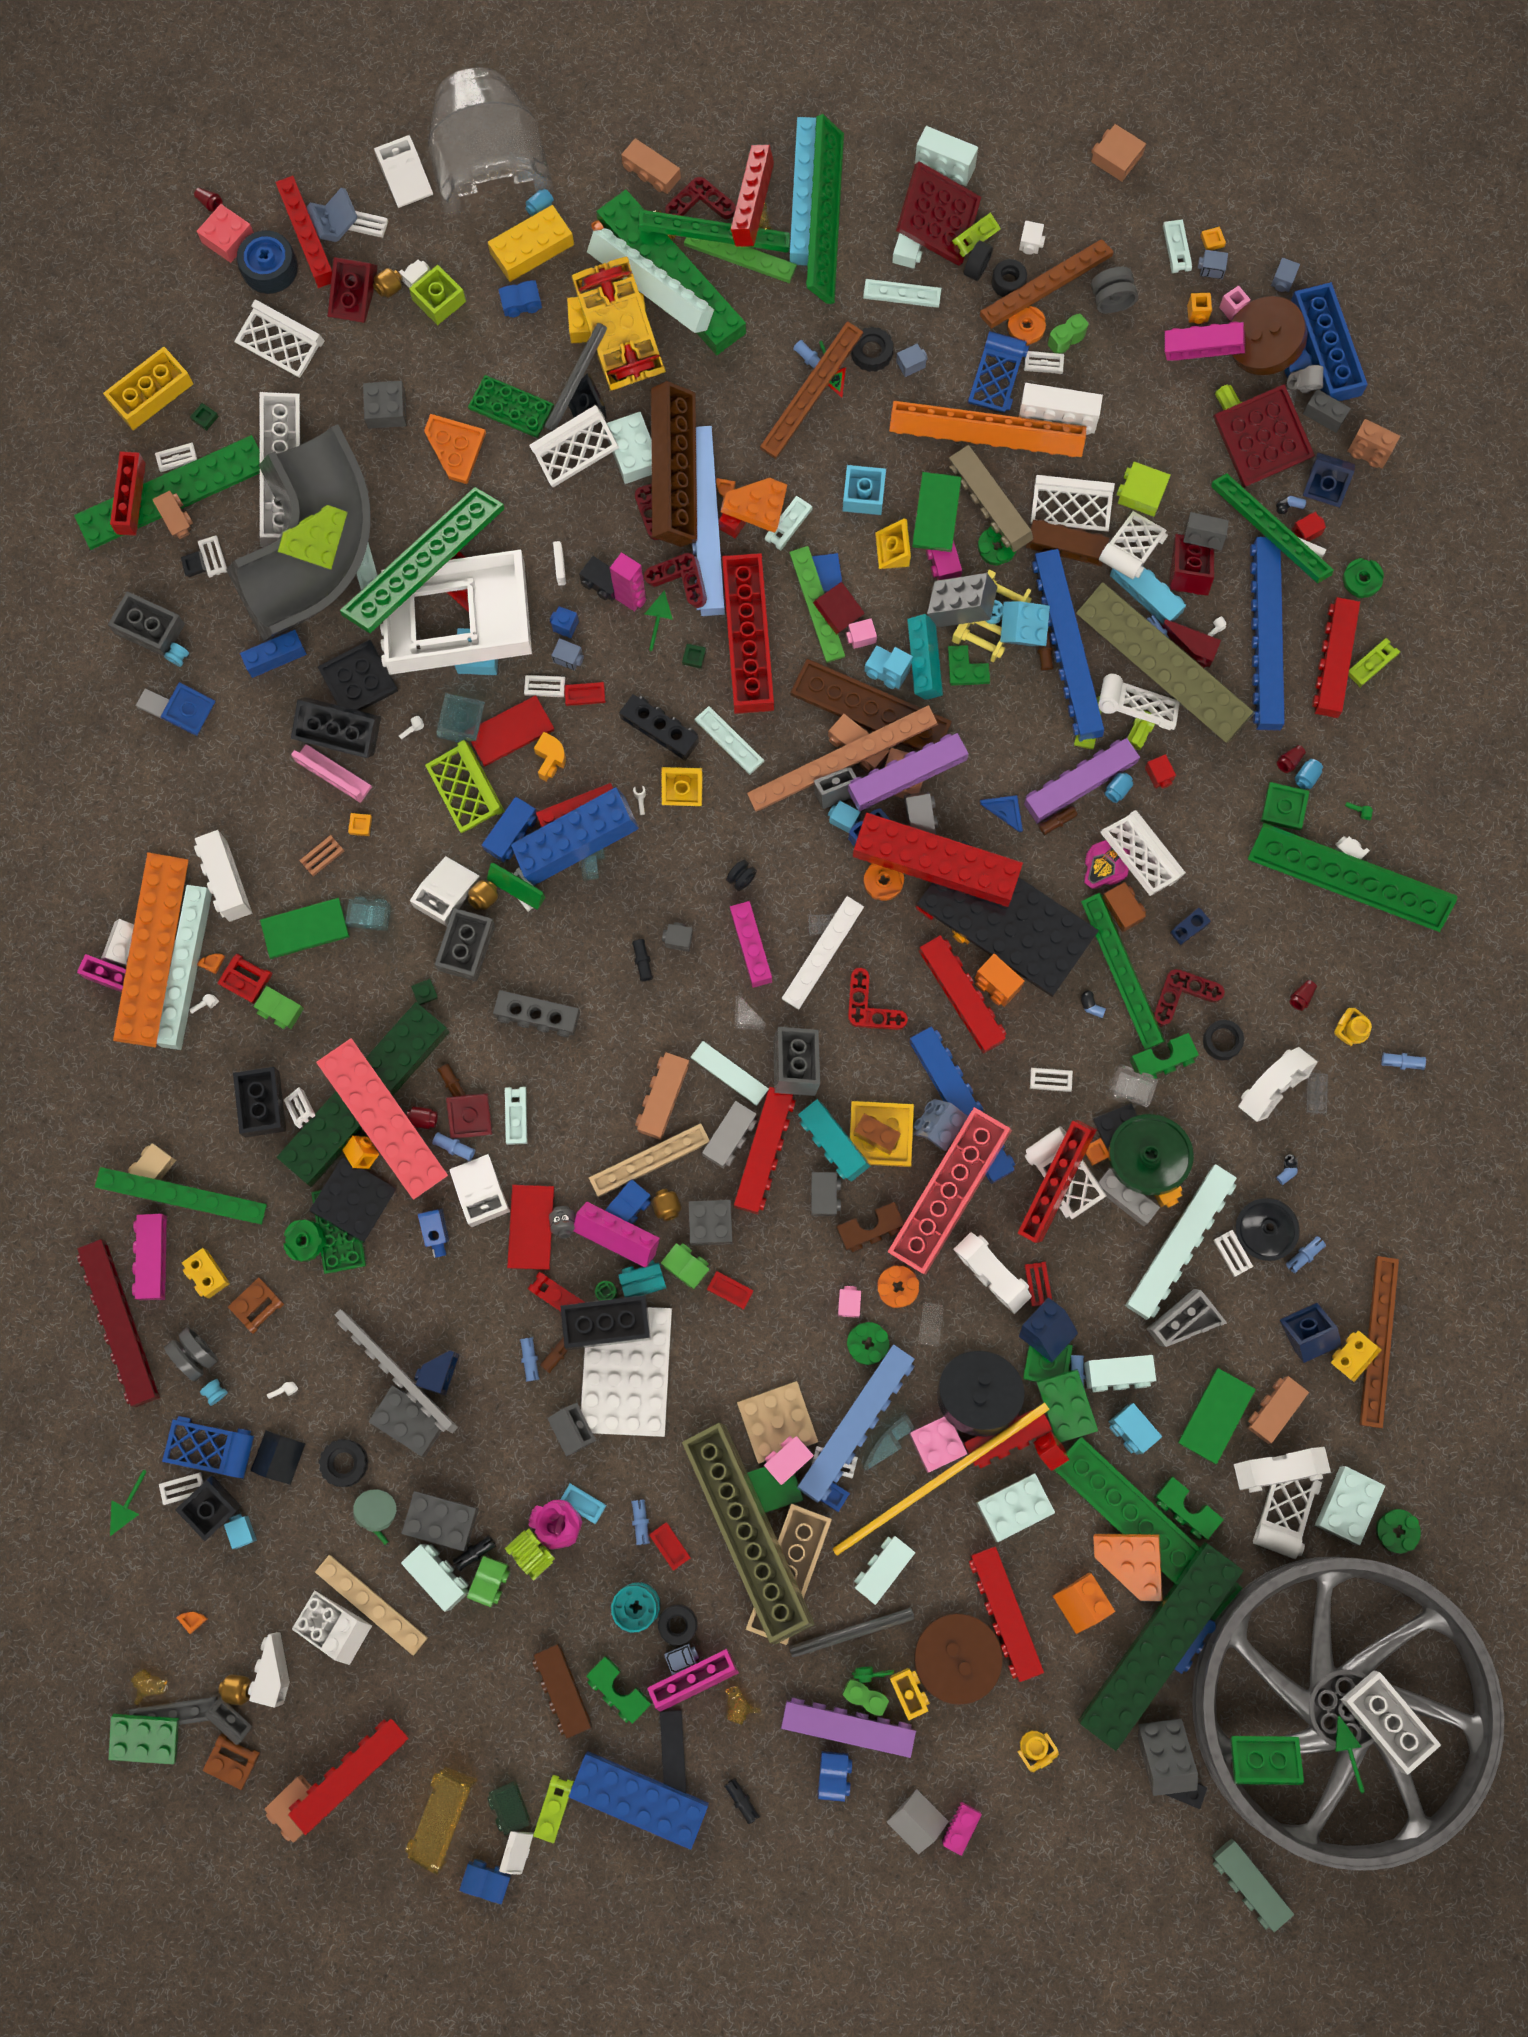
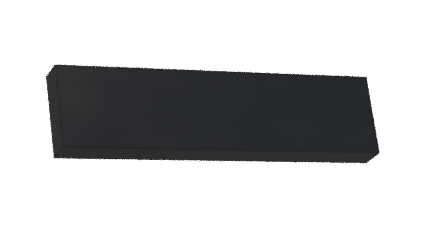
(673, 1749)

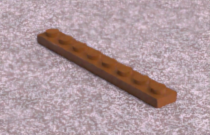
(1046, 283)
(811, 390)
(1380, 1334)

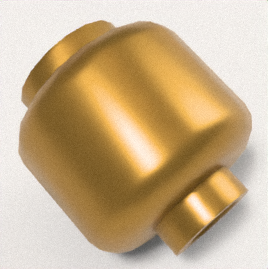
(387, 283)
(482, 895)
(666, 1205)
(235, 1689)

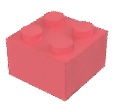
(224, 232)

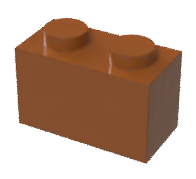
(1124, 907)
(877, 1134)

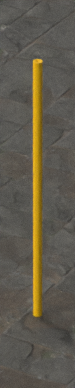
(940, 1479)

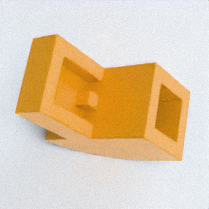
(553, 753)

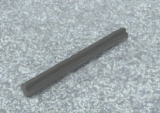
(576, 376)
(851, 1632)

